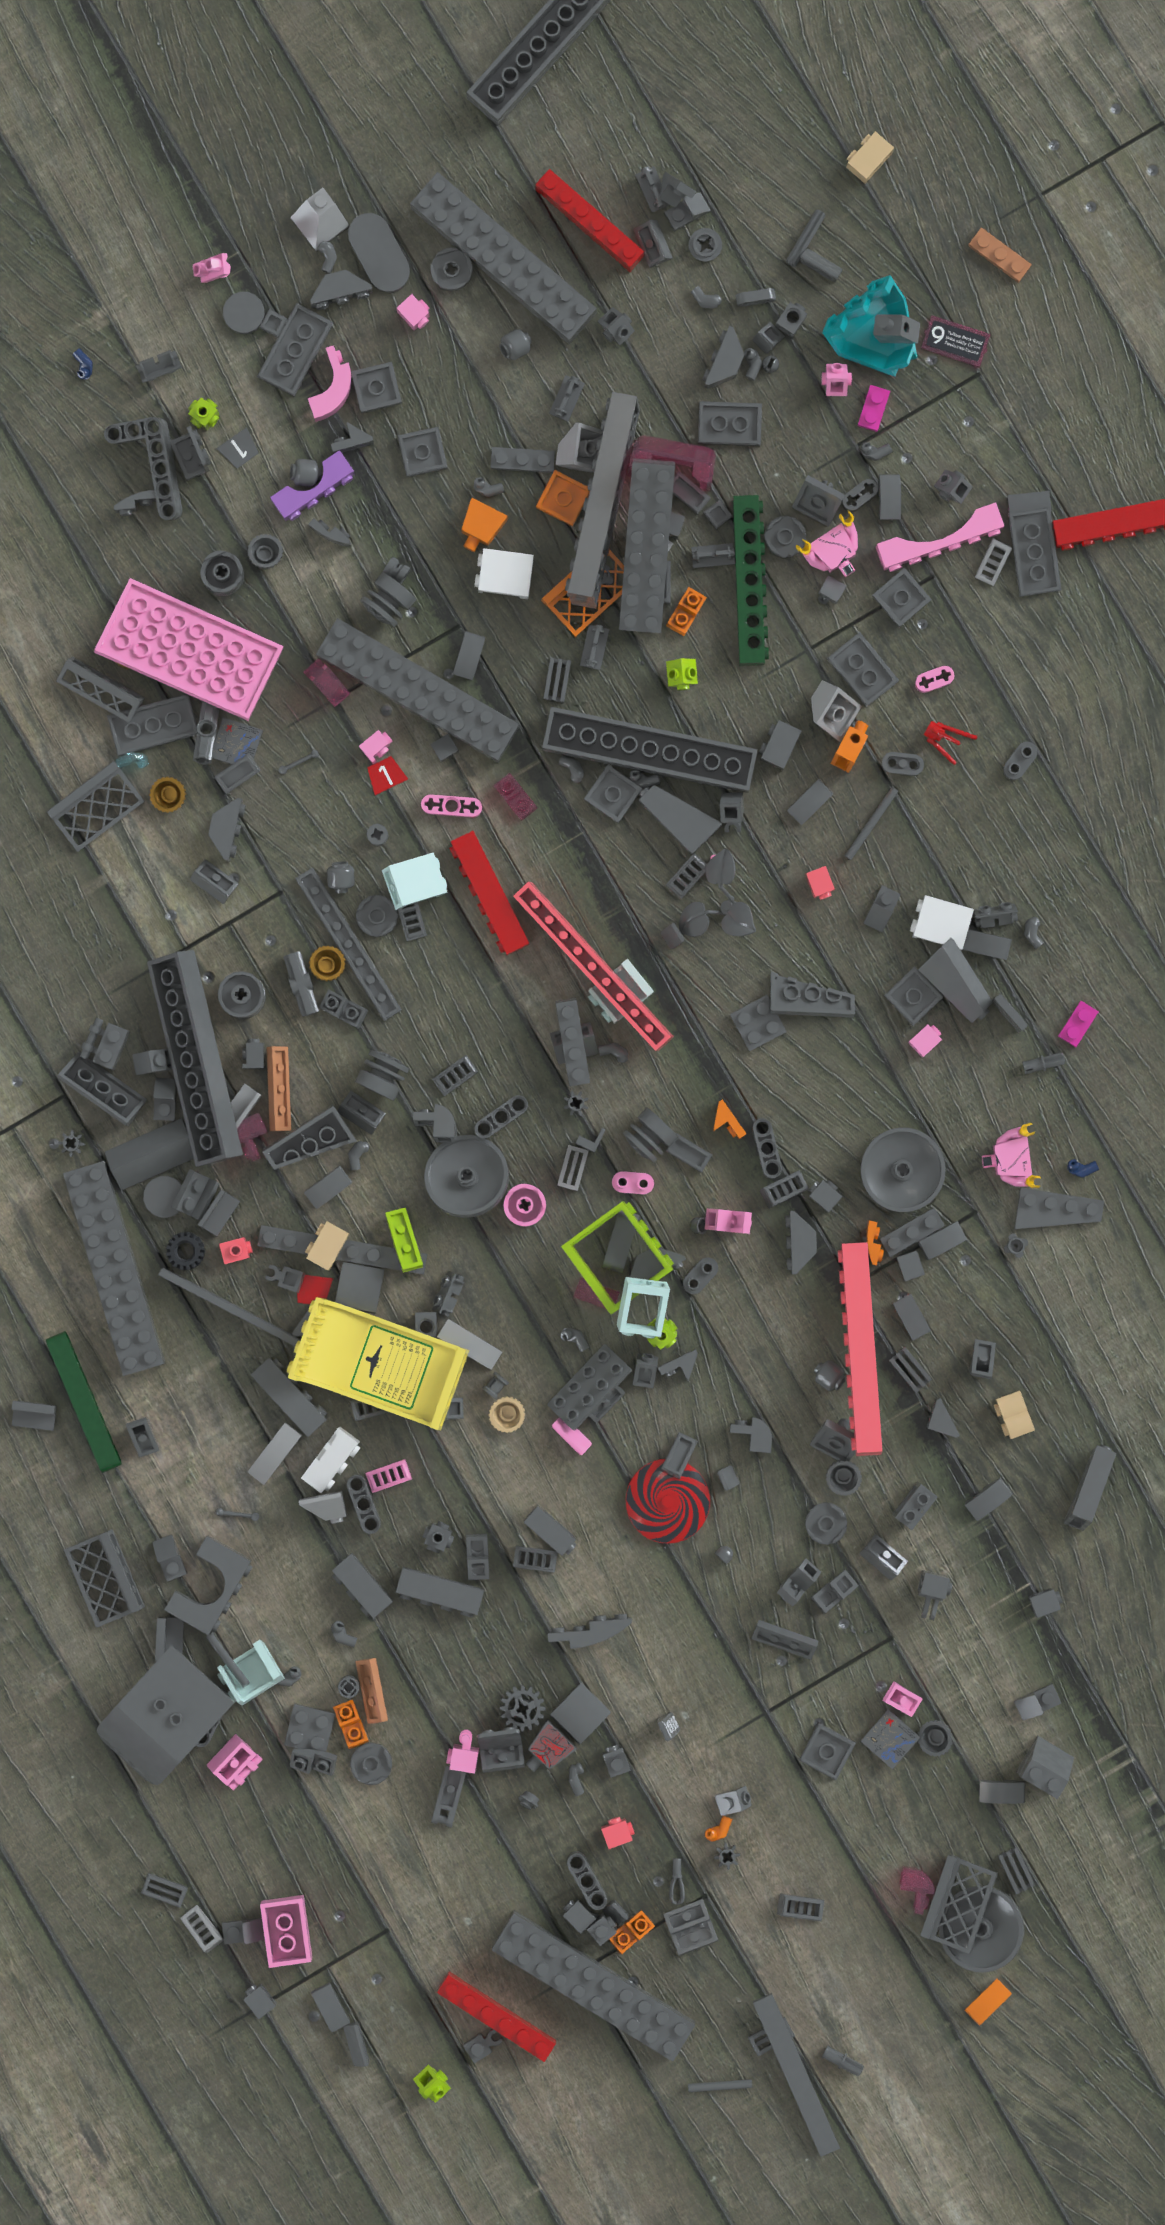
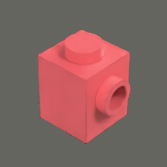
(820, 883)
(235, 1250)
(617, 1832)

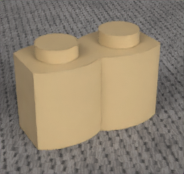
(1014, 1414)

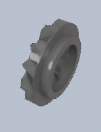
(702, 235)

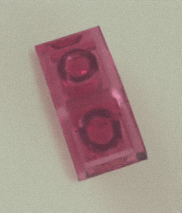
(515, 796)

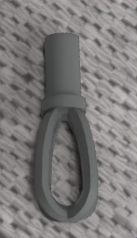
(676, 1876)

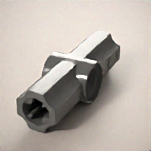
(205, 742)
(301, 984)

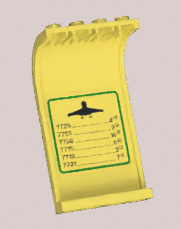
(377, 1362)

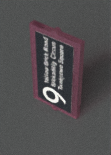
(955, 341)

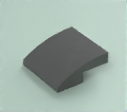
(359, 1287)
(580, 1713)
(690, 1927)

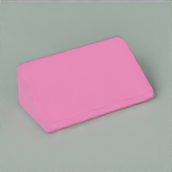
(573, 1438)

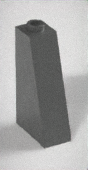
(680, 819)
(957, 981)
(1090, 1488)

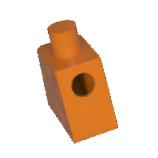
(481, 524)
(849, 751)

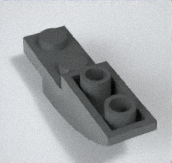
(599, 1631)

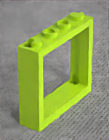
(588, 1275)

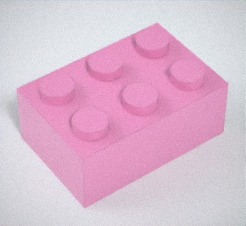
(286, 1931)

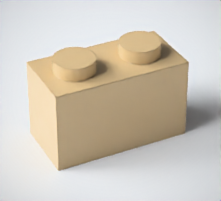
(869, 157)
(327, 1245)

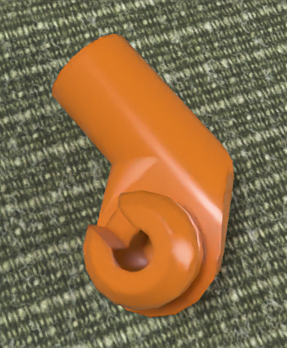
(719, 1832)

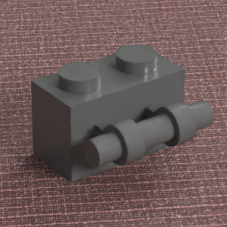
(110, 1047)

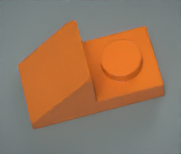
(725, 1115)

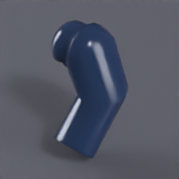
(86, 364)
(1081, 1170)

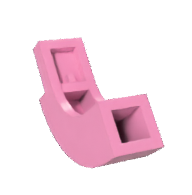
(335, 396)

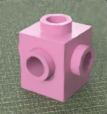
(836, 379)

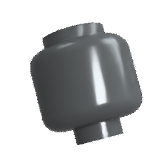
(515, 344)
(305, 472)
(340, 876)
(830, 1375)

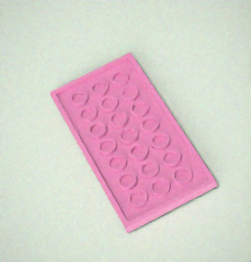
(188, 649)

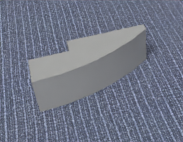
(478, 1348)
(274, 1453)

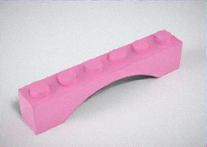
(900, 551)

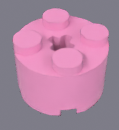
(520, 1216)

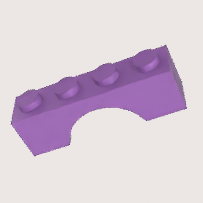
(335, 472)

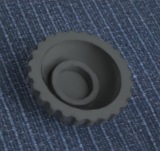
(265, 551)
(843, 1477)
(935, 1738)

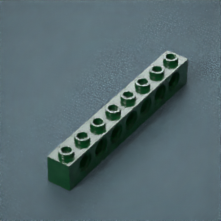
(741, 506)

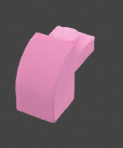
(728, 1221)

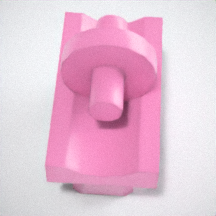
(212, 268)

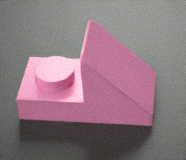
(902, 1699)

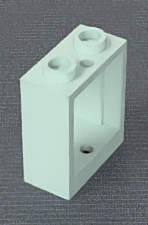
(643, 1287)

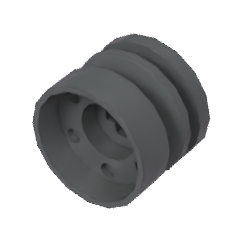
(387, 600)
(382, 1074)
(650, 1135)

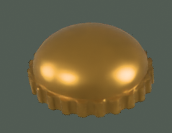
(167, 794)
(327, 963)

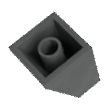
(1046, 1767)

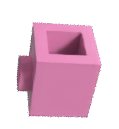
(414, 312)

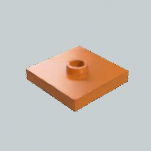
(563, 498)

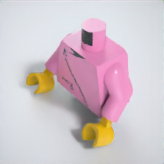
(833, 548)
(1012, 1158)

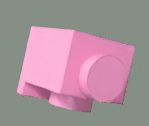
(376, 745)

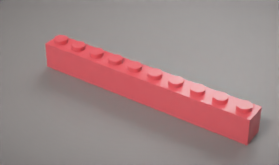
(593, 966)
(861, 1349)

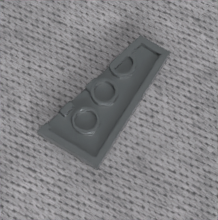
(800, 998)
(1052, 1209)

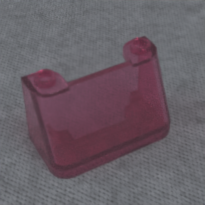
(699, 457)

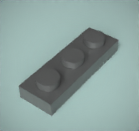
(522, 460)
(911, 1232)
(785, 1639)

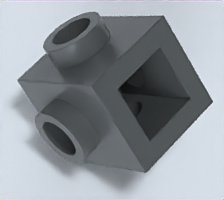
(616, 326)
(953, 486)
(439, 1528)

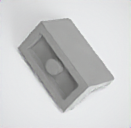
(244, 1103)

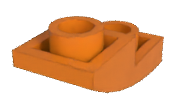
(686, 611)
(874, 1252)
(351, 1724)
(631, 1932)
(988, 2002)

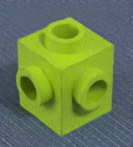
(207, 420)
(681, 673)
(667, 1339)
(432, 2083)

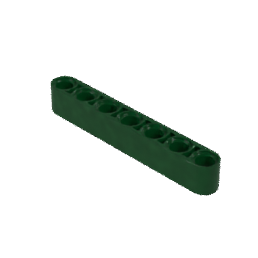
(83, 1401)

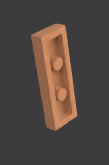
(999, 255)
(371, 1690)

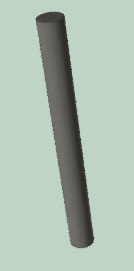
(871, 823)

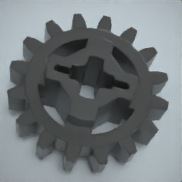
(535, 1702)

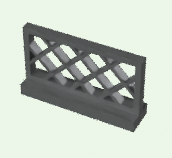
(83, 792)
(118, 1567)
(941, 1899)

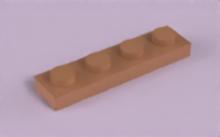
(278, 1088)

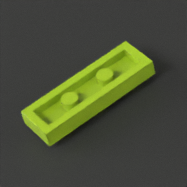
(404, 1240)

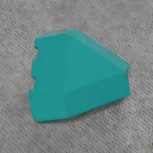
(853, 329)

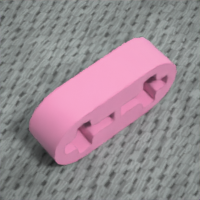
(932, 674)

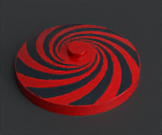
(666, 1506)

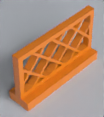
(559, 592)

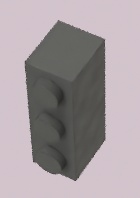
(361, 1586)

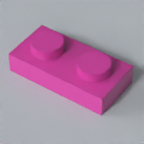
(873, 408)
(1078, 1024)

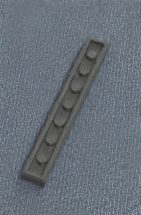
(348, 944)
(228, 1306)
(796, 2074)

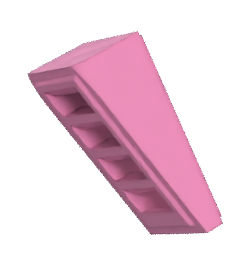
(407, 1475)

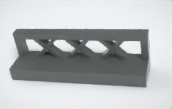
(106, 683)

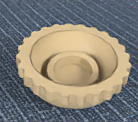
(507, 1414)

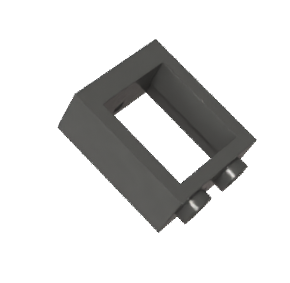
(917, 1498)
(550, 1530)

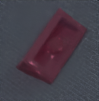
(585, 1293)

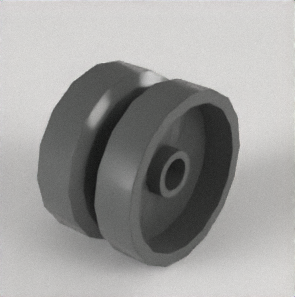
(229, 995)

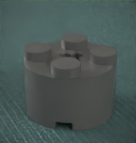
(233, 578)

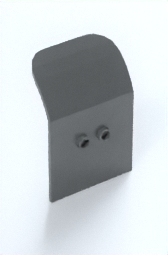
(163, 1716)

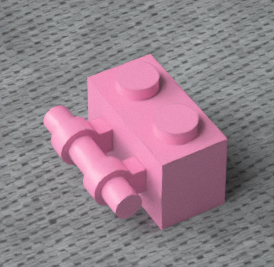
(463, 1756)
(234, 1762)

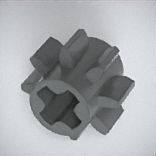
(578, 1097)
(65, 1143)
(726, 1849)

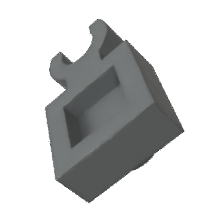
(288, 1278)
(480, 2047)

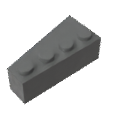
(309, 1139)

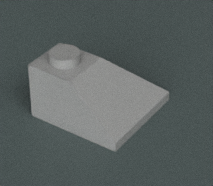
(319, 219)
(579, 448)
(833, 709)
(326, 1506)

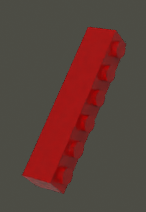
(589, 220)
(1109, 524)
(489, 892)
(496, 2016)

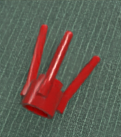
(936, 732)

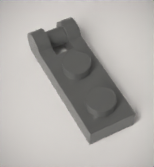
(448, 1796)

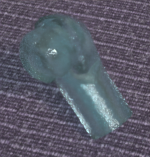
(132, 757)

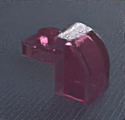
(326, 682)
(247, 1131)
(919, 1882)

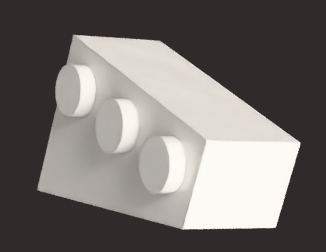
(331, 1460)

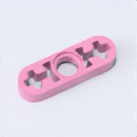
(435, 810)

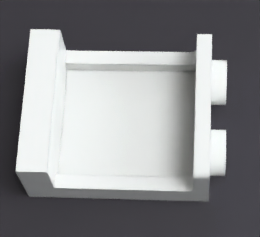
(504, 573)
(941, 921)

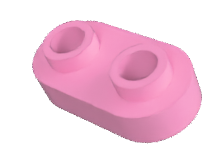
(633, 1180)

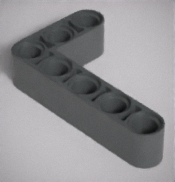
(155, 459)

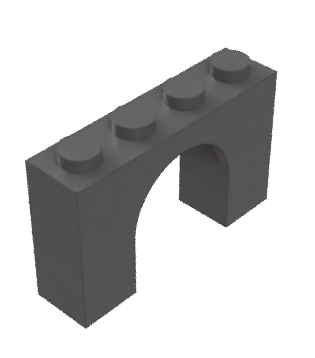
(206, 1615)

